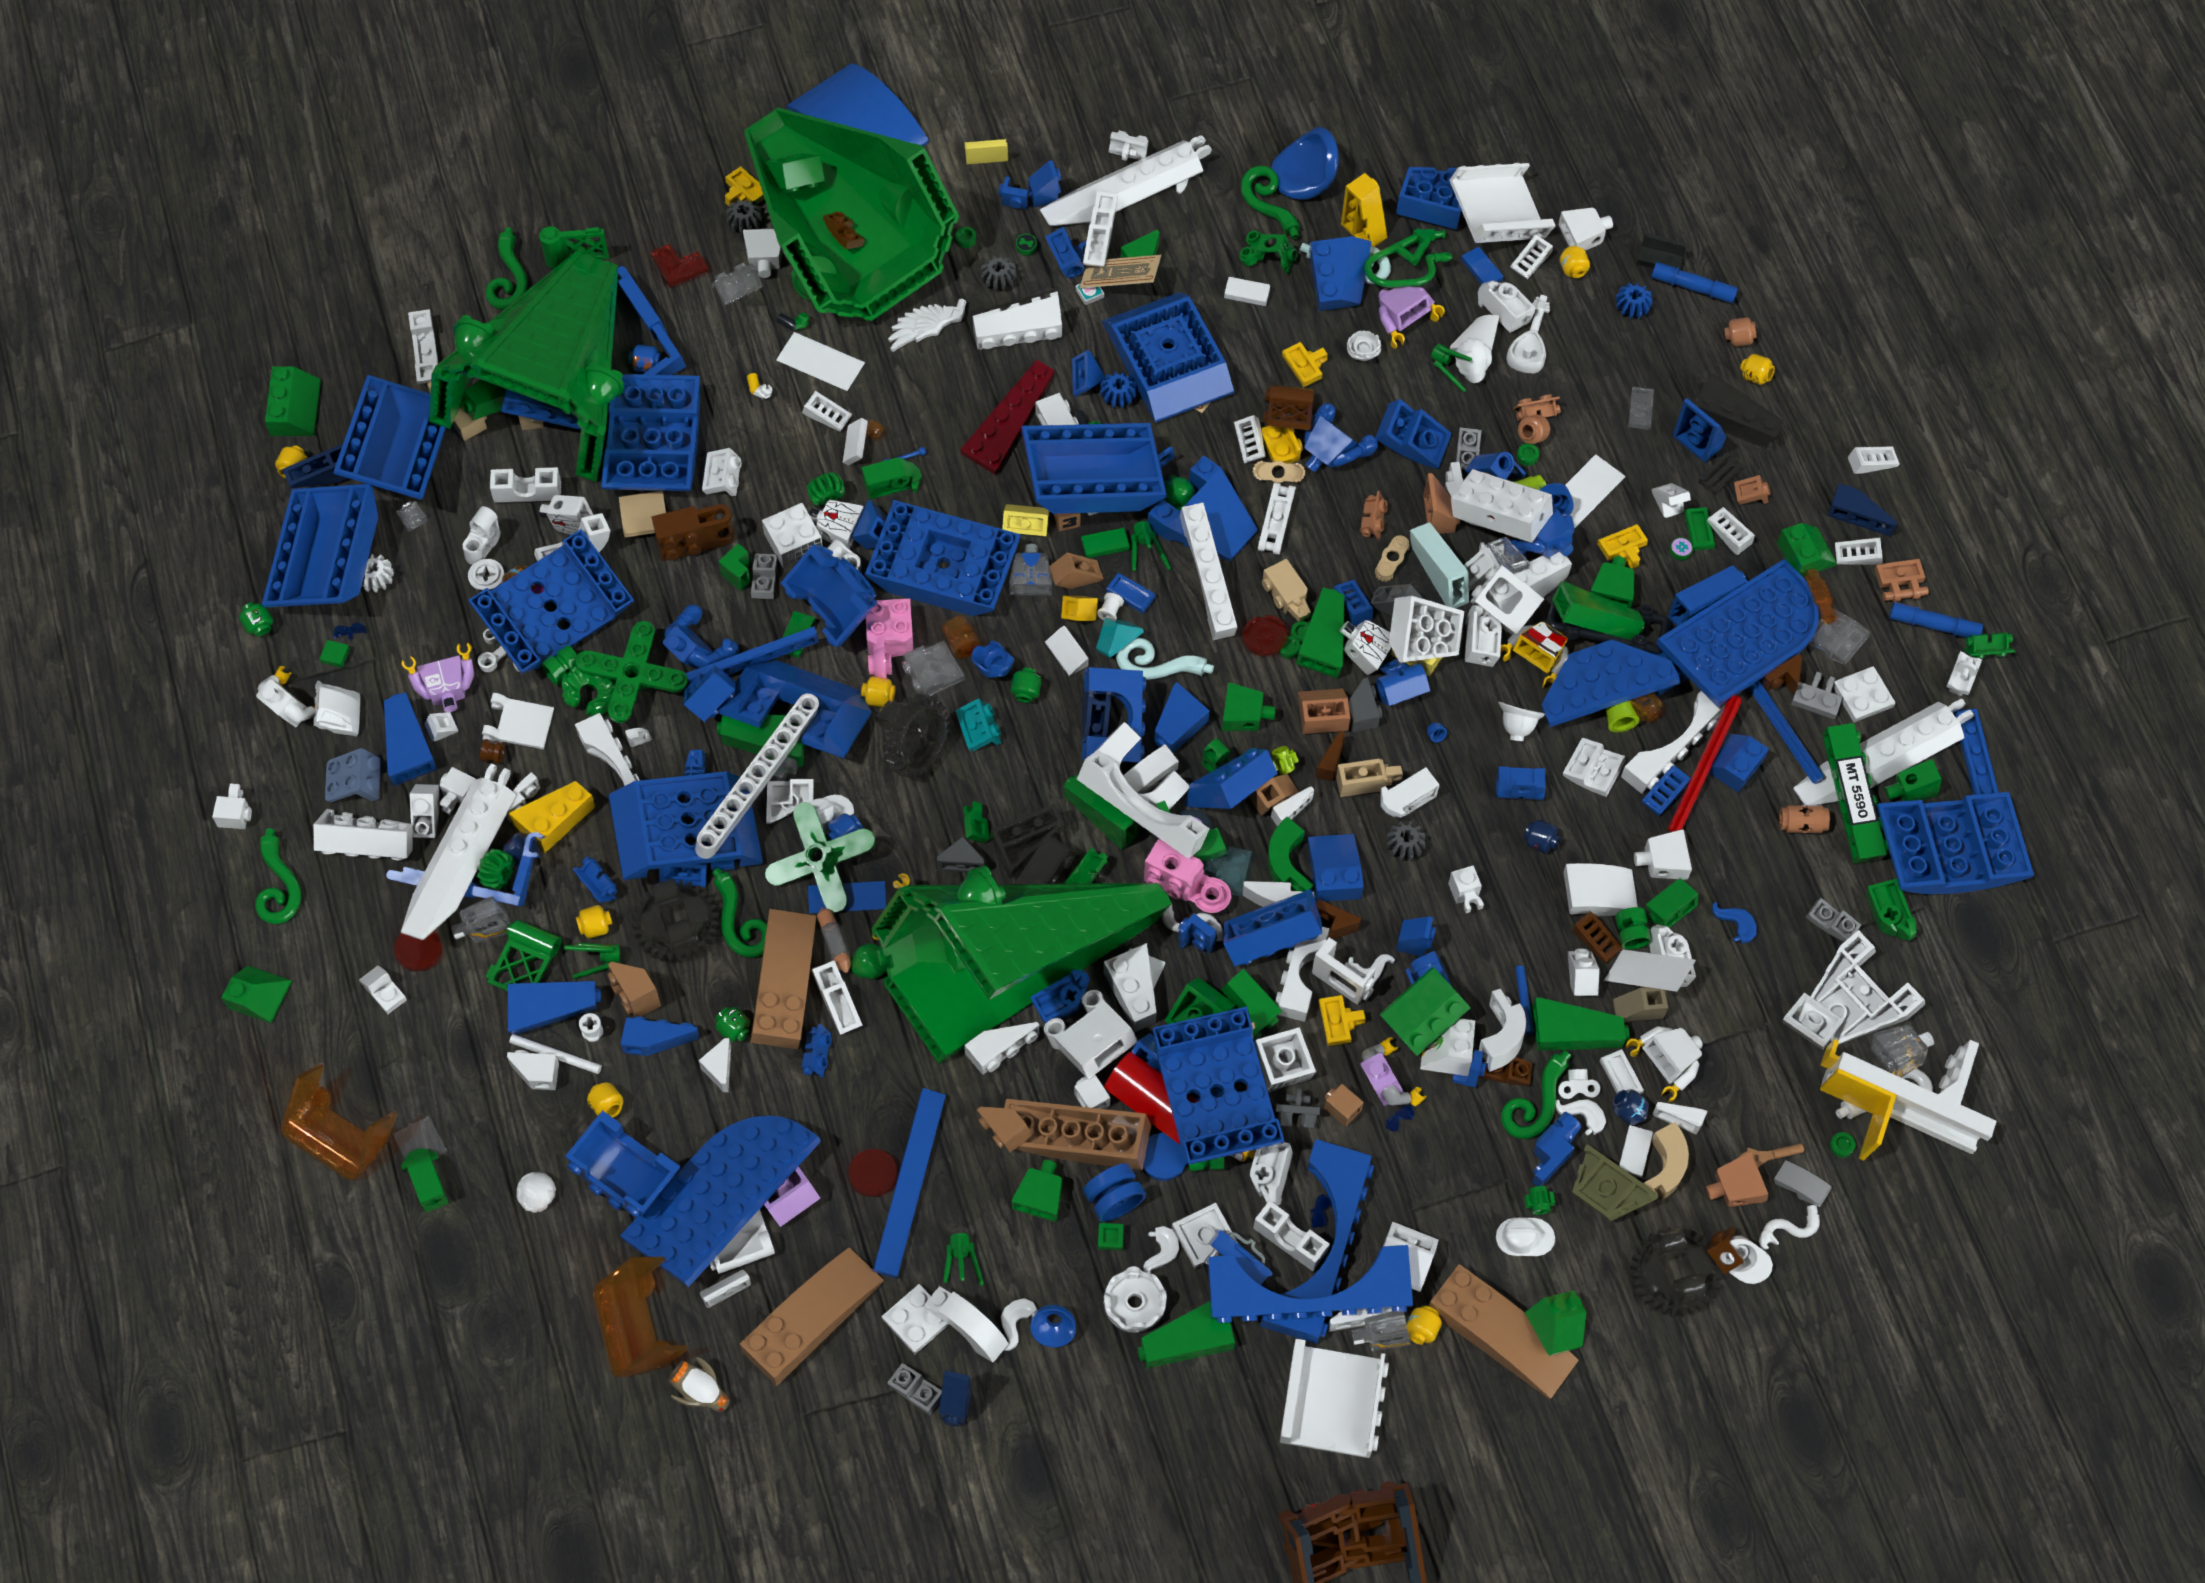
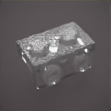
(738, 283)

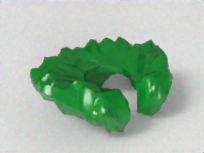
(576, 680)

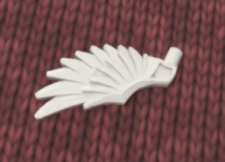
(925, 323)

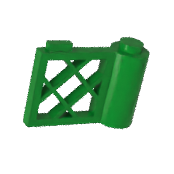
(557, 247)
(530, 941)

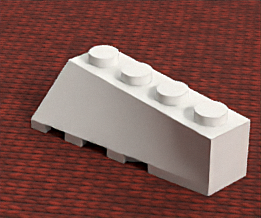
(1019, 323)
(1542, 577)
(362, 836)

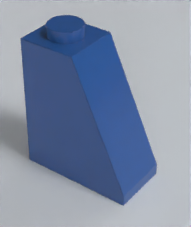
(1180, 719)

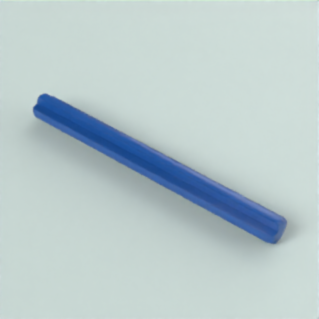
(1786, 732)

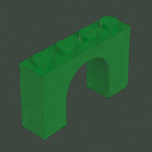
(1247, 993)

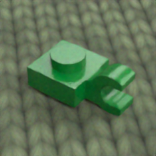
(975, 826)

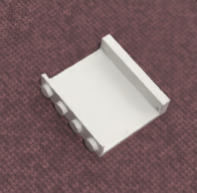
(1498, 203)
(1333, 1401)

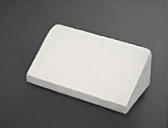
(1067, 651)
(725, 1288)

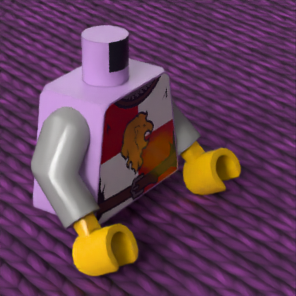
(1383, 1079)

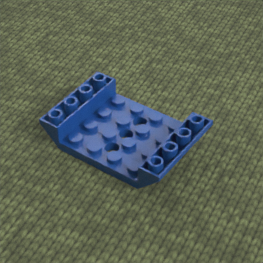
(572, 579)
(651, 826)
(1207, 1055)

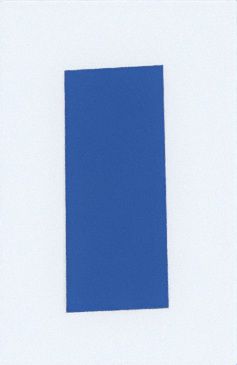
(860, 896)

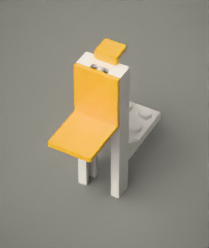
(1906, 1102)

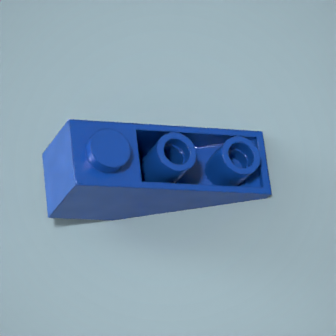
(651, 1037)

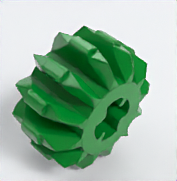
(825, 488)
(495, 869)

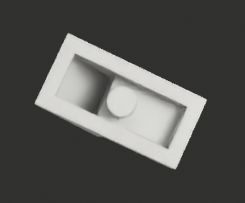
(1670, 499)
(1479, 566)
(383, 989)

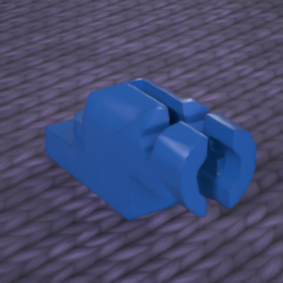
(1555, 1147)

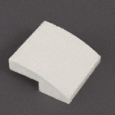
(1594, 767)

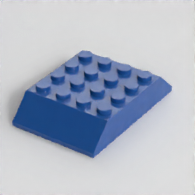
(391, 439)
(1094, 467)
(322, 546)

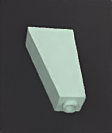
(1441, 565)

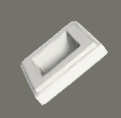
(440, 725)

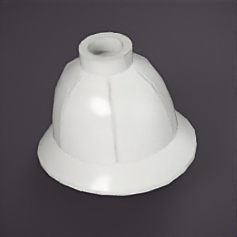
(1519, 721)

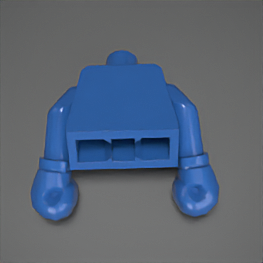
(1332, 445)
(1553, 538)
(689, 646)

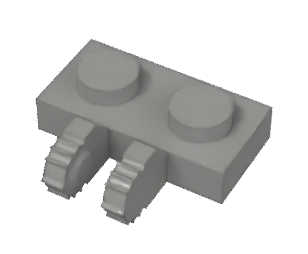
(1816, 699)

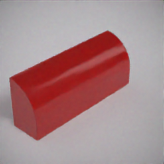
(1144, 1092)

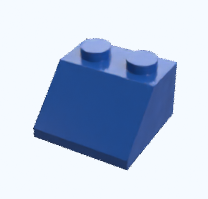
(1738, 760)

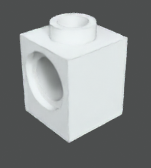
(1091, 1093)

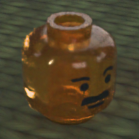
(1647, 707)

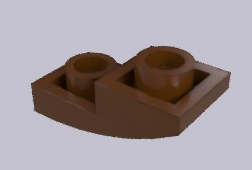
(842, 231)
(1515, 1072)

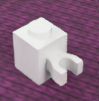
(454, 788)
(232, 810)
(1466, 887)

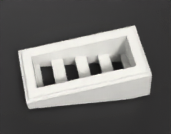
(1535, 242)
(823, 418)
(1240, 427)
(1860, 463)
(1726, 535)
(1867, 544)
(1292, 806)
(1685, 1117)

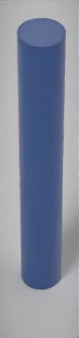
(1524, 998)

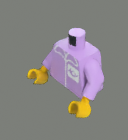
(1404, 306)
(443, 680)

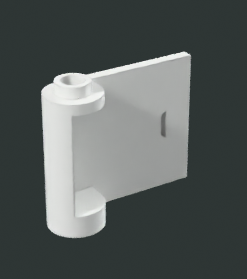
(746, 1247)

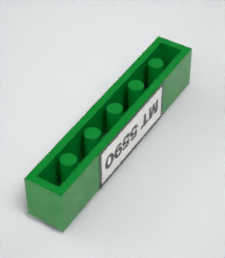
(1854, 793)

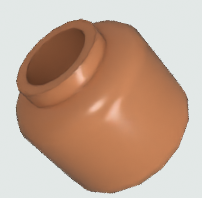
(1741, 331)
(1533, 429)

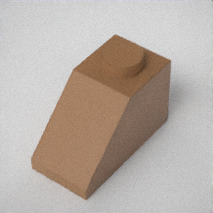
(1075, 571)

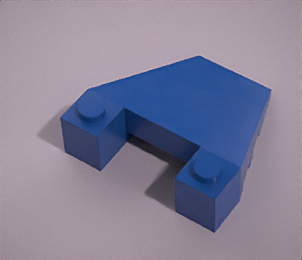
(1226, 514)

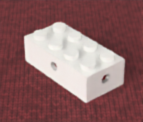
(1502, 505)

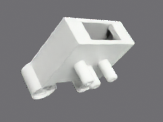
(1094, 1038)

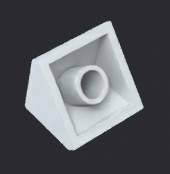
(1813, 1021)

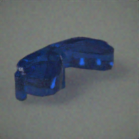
(343, 630)
(1404, 1113)
(1318, 1218)

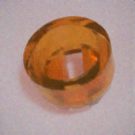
(874, 429)

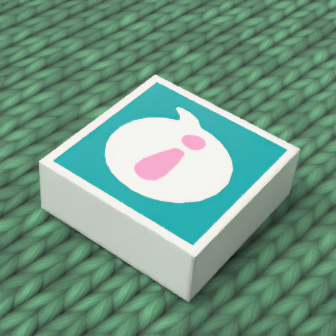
(1090, 294)

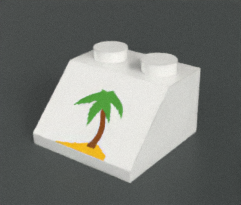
(1451, 1050)

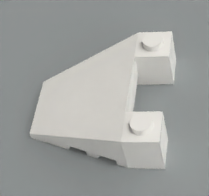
(1856, 998)

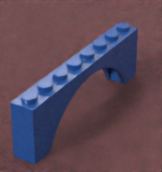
(1343, 1178)
(1238, 1295)

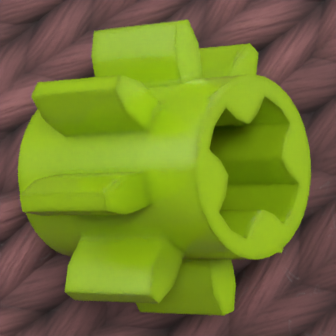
(1284, 759)

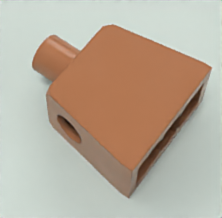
(1739, 1183)

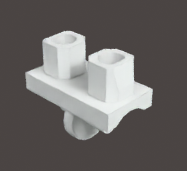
(1128, 146)
(1963, 674)

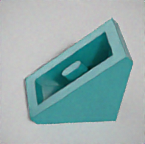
(1116, 635)

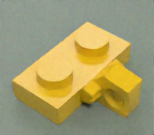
(742, 187)
(1305, 364)
(1624, 544)
(1338, 1020)

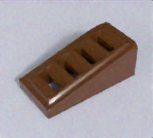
(1328, 765)
(1596, 925)

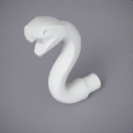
(1169, 921)
(1812, 1226)

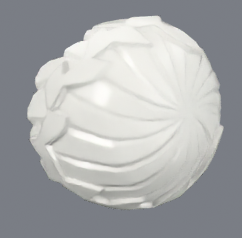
(1363, 345)
(535, 1191)

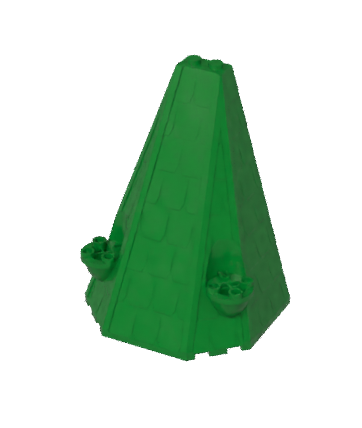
(880, 186)
(547, 347)
(982, 948)

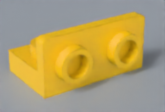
(1282, 444)

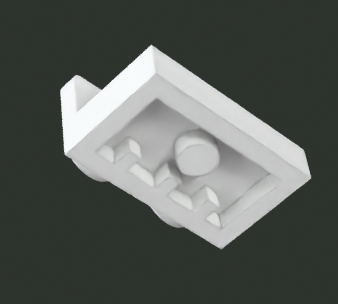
(722, 472)

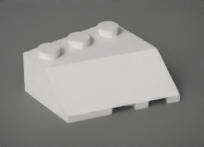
(1424, 629)

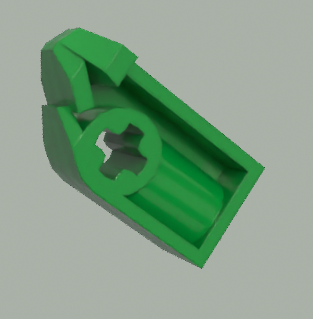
(890, 477)
(1888, 901)
(425, 1178)

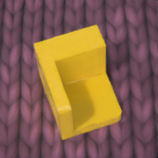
(1079, 608)

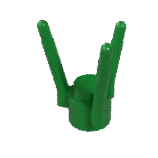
(1444, 355)
(1144, 535)
(608, 954)
(960, 1247)

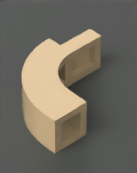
(1674, 1154)

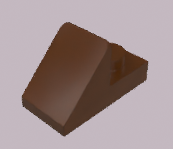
(1785, 673)
(1341, 921)

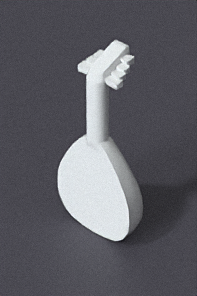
(1528, 350)

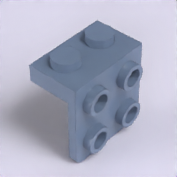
(353, 774)

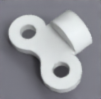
(1578, 1083)

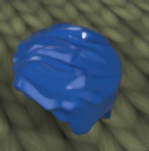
(992, 660)

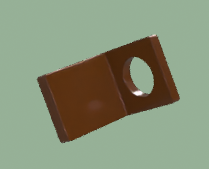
(1721, 1243)

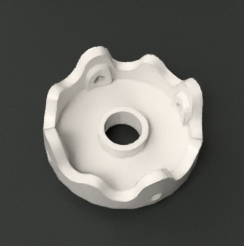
(1129, 1284)

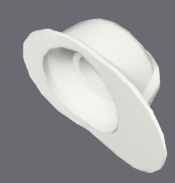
(831, 808)
(1525, 1237)
(1756, 1264)

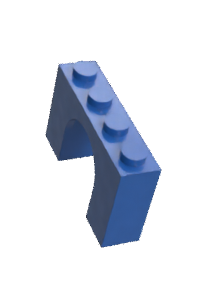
(1128, 688)

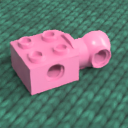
(888, 634)
(1185, 878)

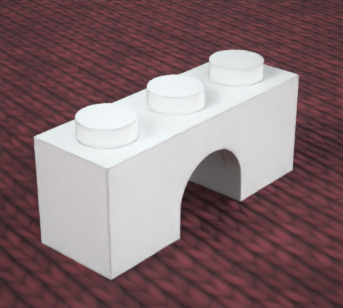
(509, 487)
(1301, 1245)

